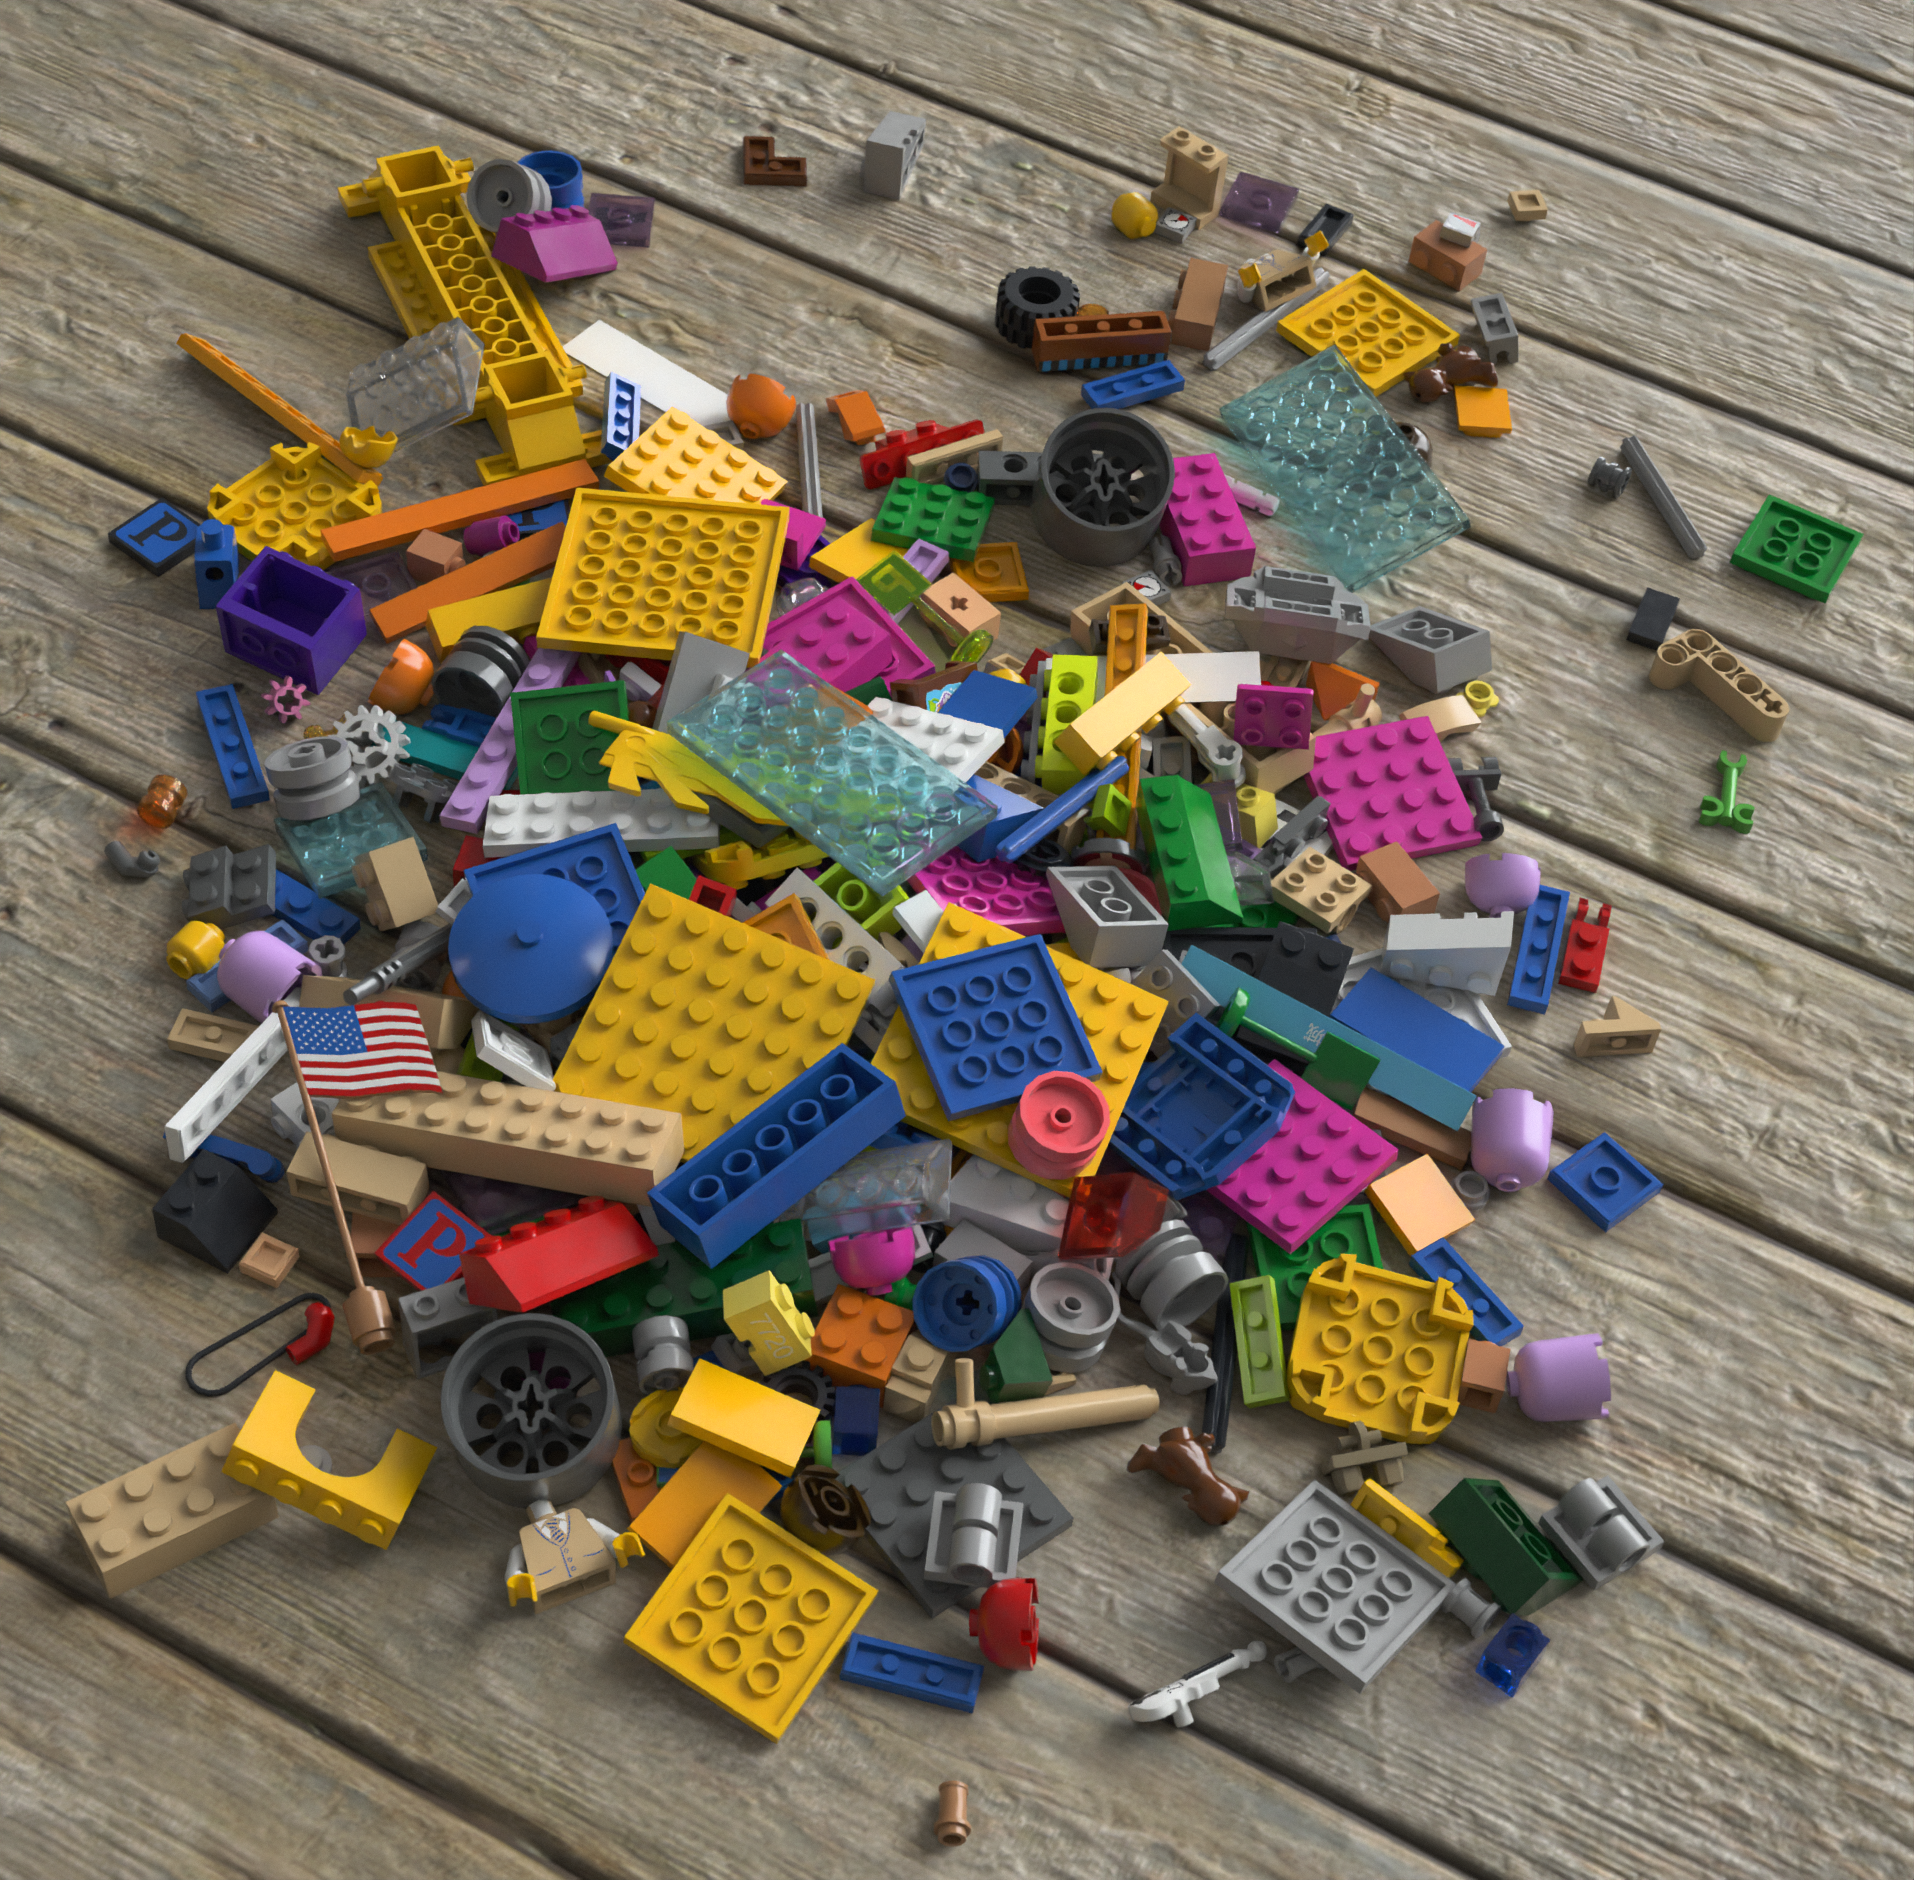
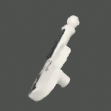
(1193, 1685)

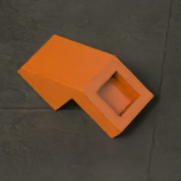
(857, 416)

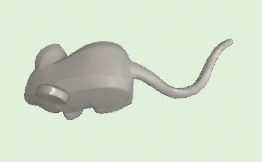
(1173, 1353)

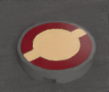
(1109, 853)

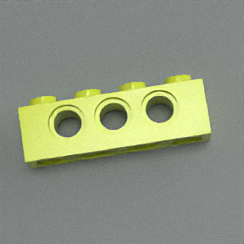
(1071, 693)

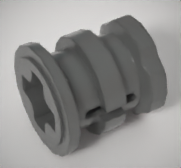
(1609, 476)

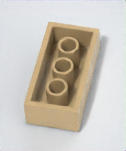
(166, 1513)

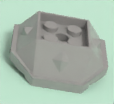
(1296, 614)

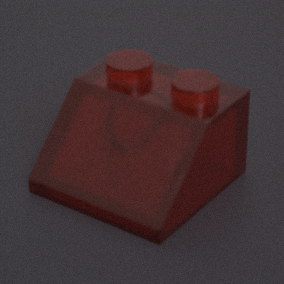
(1111, 1215)

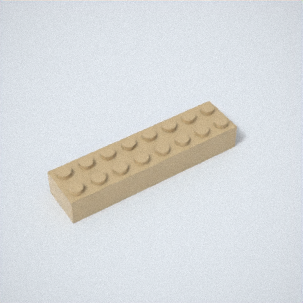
(1264, 766)
(522, 1136)

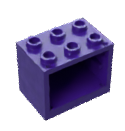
(291, 619)

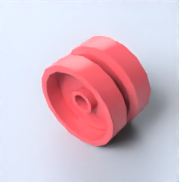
(1058, 1125)

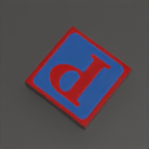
(429, 1244)

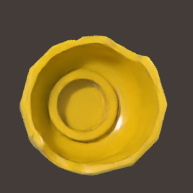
(367, 447)

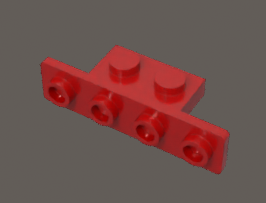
(892, 452)

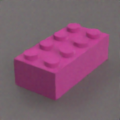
(1206, 524)
(839, 646)

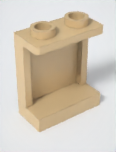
(1192, 176)

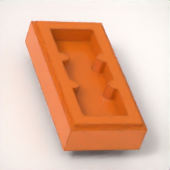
(634, 1478)

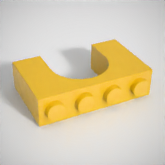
(363, 1505)

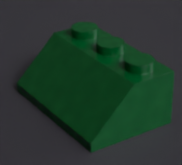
(1503, 1546)

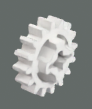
(368, 728)

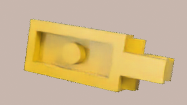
(1406, 1527)

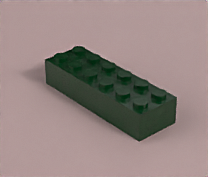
(687, 1288)

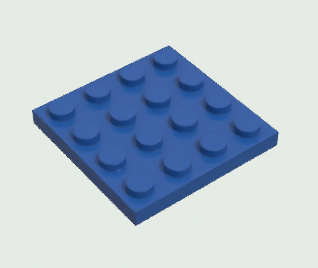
(590, 860)
(992, 1024)

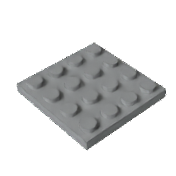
(1335, 1585)

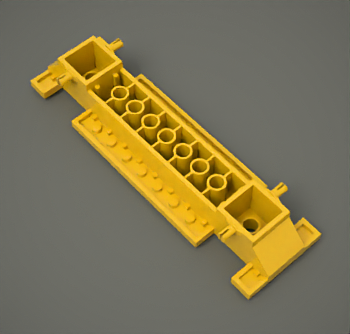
(446, 271)

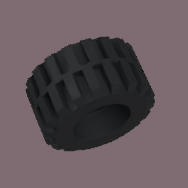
(1032, 296)

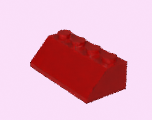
(554, 1255)

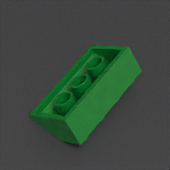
(1186, 854)

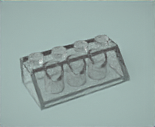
(879, 1192)

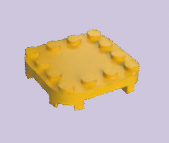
(290, 502)
(742, 861)
(1378, 1350)

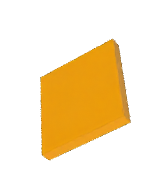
(1482, 411)

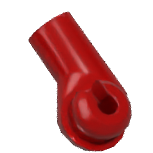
(318, 1333)

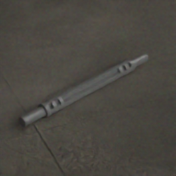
(400, 966)

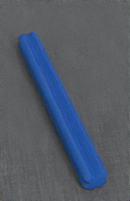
(1059, 811)

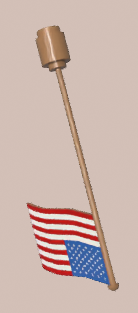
(356, 1056)

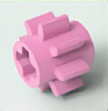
(280, 690)

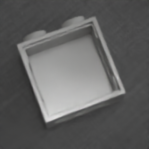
(436, 1316)

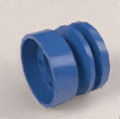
(562, 175)
(950, 1317)

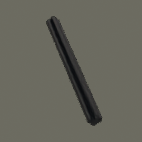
(1224, 1347)

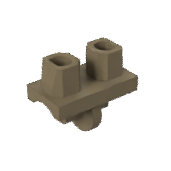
(1347, 1466)

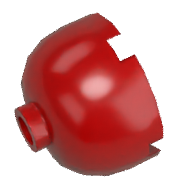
(1008, 1623)

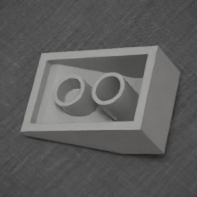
(1434, 648)
(1106, 917)

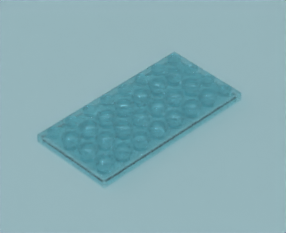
(1344, 469)
(832, 771)

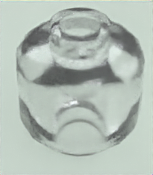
(798, 593)

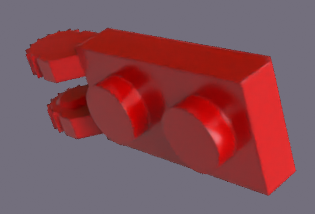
(1585, 949)

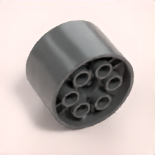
(1084, 531)
(502, 1353)

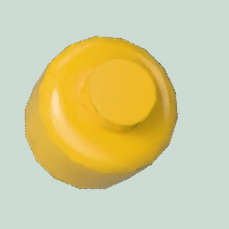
(1134, 215)
(194, 949)

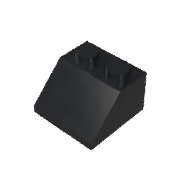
(213, 1212)

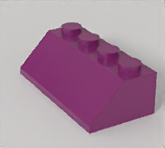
(554, 244)

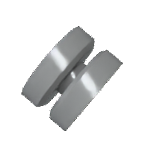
(502, 190)
(312, 778)
(1072, 1314)

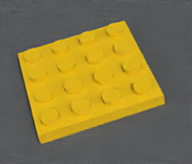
(1372, 328)
(692, 462)
(751, 1617)

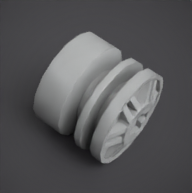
(1172, 1276)

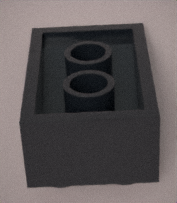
(1304, 969)

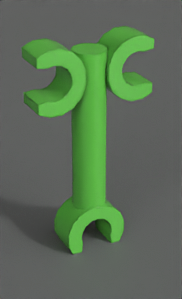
(1725, 810)

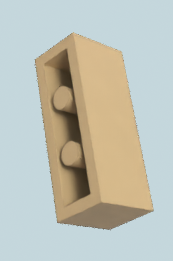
(365, 1178)

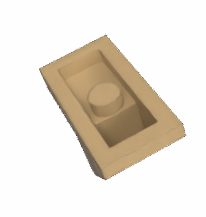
(1621, 1032)

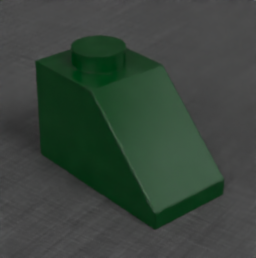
(1016, 1364)

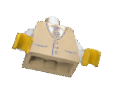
(1280, 275)
(564, 1557)

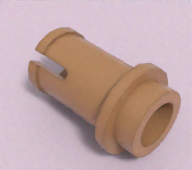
(952, 1824)

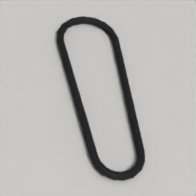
(188, 1371)

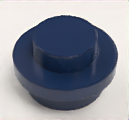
(961, 477)

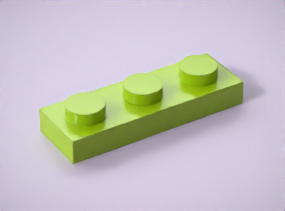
(1259, 1341)

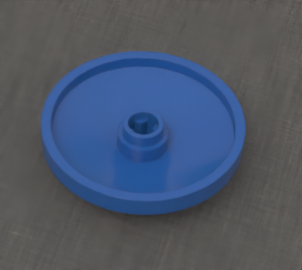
(530, 948)

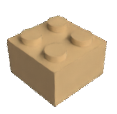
(395, 884)

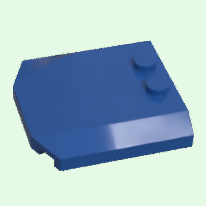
(1200, 1110)

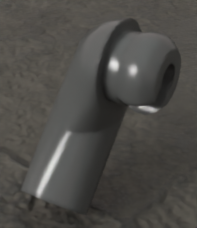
(128, 865)

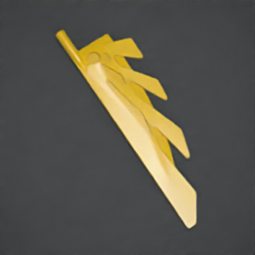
(675, 768)

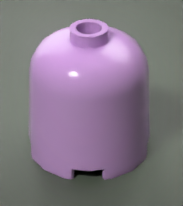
(260, 971)
(1511, 1138)
(1561, 1379)

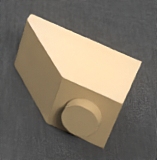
(923, 1363)

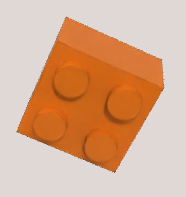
(860, 1339)

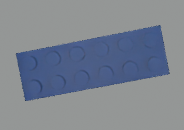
(776, 1155)

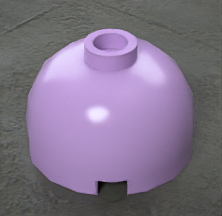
(1502, 884)

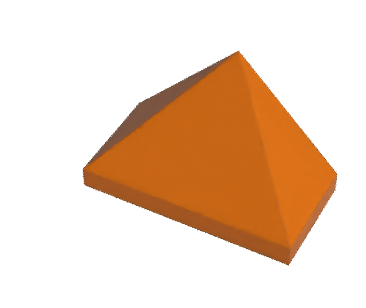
(1335, 687)

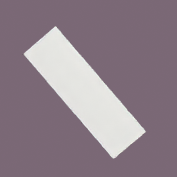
(660, 379)
(1211, 675)

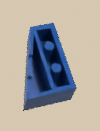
(1011, 814)

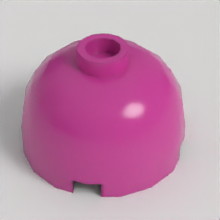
(874, 1258)

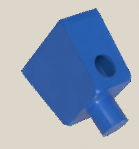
(215, 548)

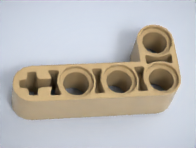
(1723, 679)

